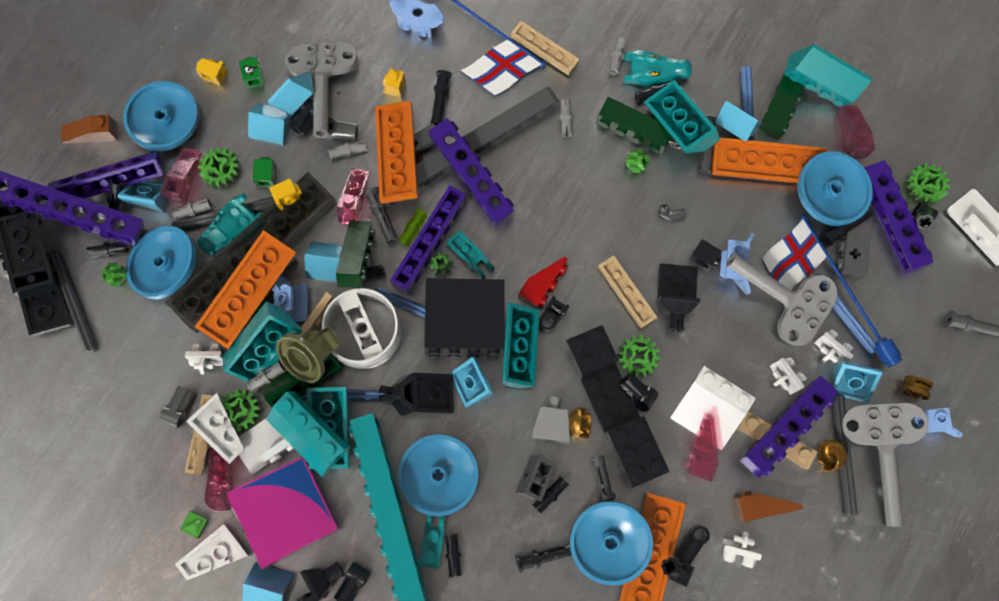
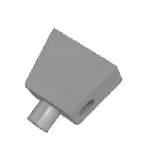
(552, 423)

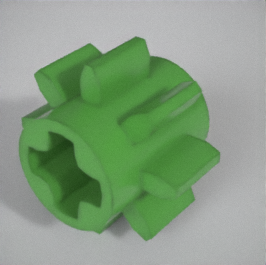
(637, 160)
(442, 269)
(113, 274)

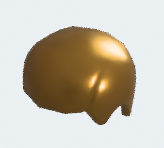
(580, 423)
(832, 455)

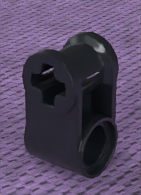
(553, 312)

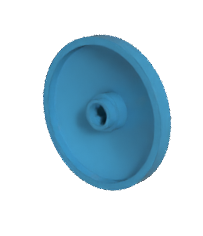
(161, 115)
(834, 188)
(161, 262)
(438, 475)
(611, 543)

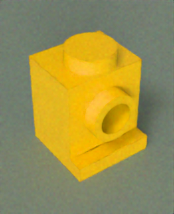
(211, 70)
(394, 82)
(285, 193)

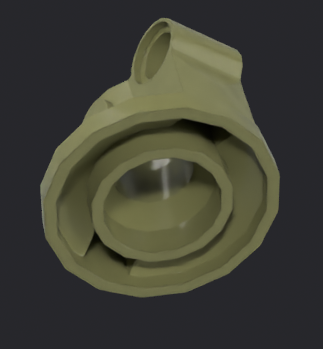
(305, 353)

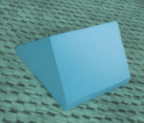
(293, 93)
(737, 121)
(268, 124)
(144, 196)
(322, 261)
(855, 381)
(471, 382)
(267, 584)

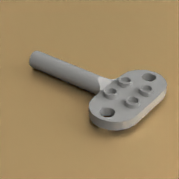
(322, 62)
(803, 308)
(887, 427)

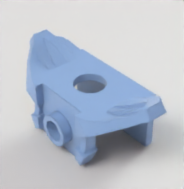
(422, 25)
(742, 249)
(291, 299)
(939, 421)

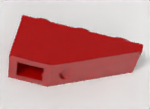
(538, 286)

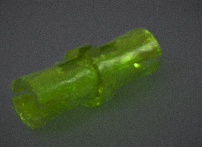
(412, 227)

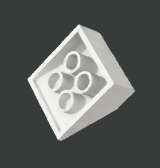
(713, 396)

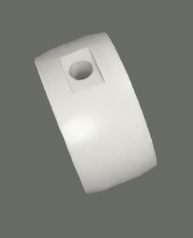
(356, 316)

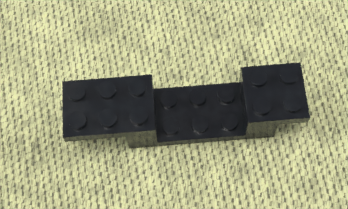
(30, 270)
(614, 408)

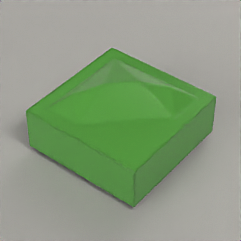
(194, 524)

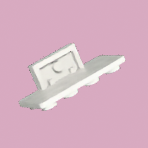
(978, 221)
(262, 446)

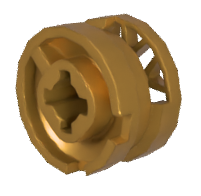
(917, 387)

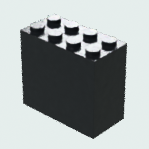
(464, 317)

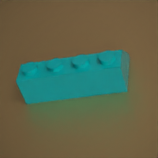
(826, 75)
(682, 119)
(257, 343)
(520, 346)
(332, 407)
(307, 432)

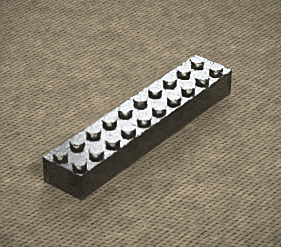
(284, 225)

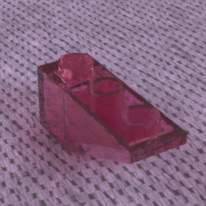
(856, 132)
(181, 176)
(352, 196)
(705, 455)
(218, 483)

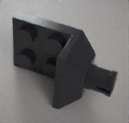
(677, 293)
(420, 393)
(320, 581)

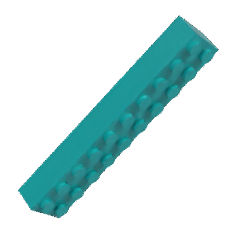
(387, 509)

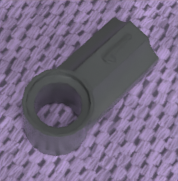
(342, 130)
(175, 411)

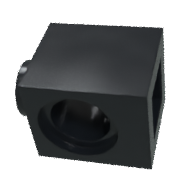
(706, 255)

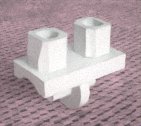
(833, 349)
(203, 359)
(786, 376)
(742, 546)

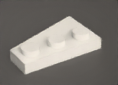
(216, 429)
(212, 553)

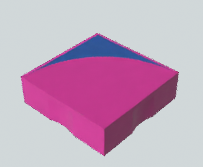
(282, 512)

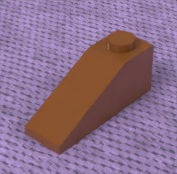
(89, 129)
(759, 506)

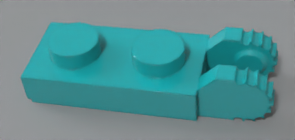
(469, 253)
(432, 543)

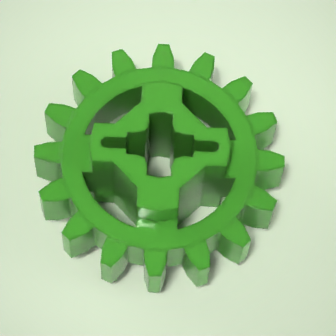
(210, 167)
(929, 192)
(642, 362)
(241, 402)

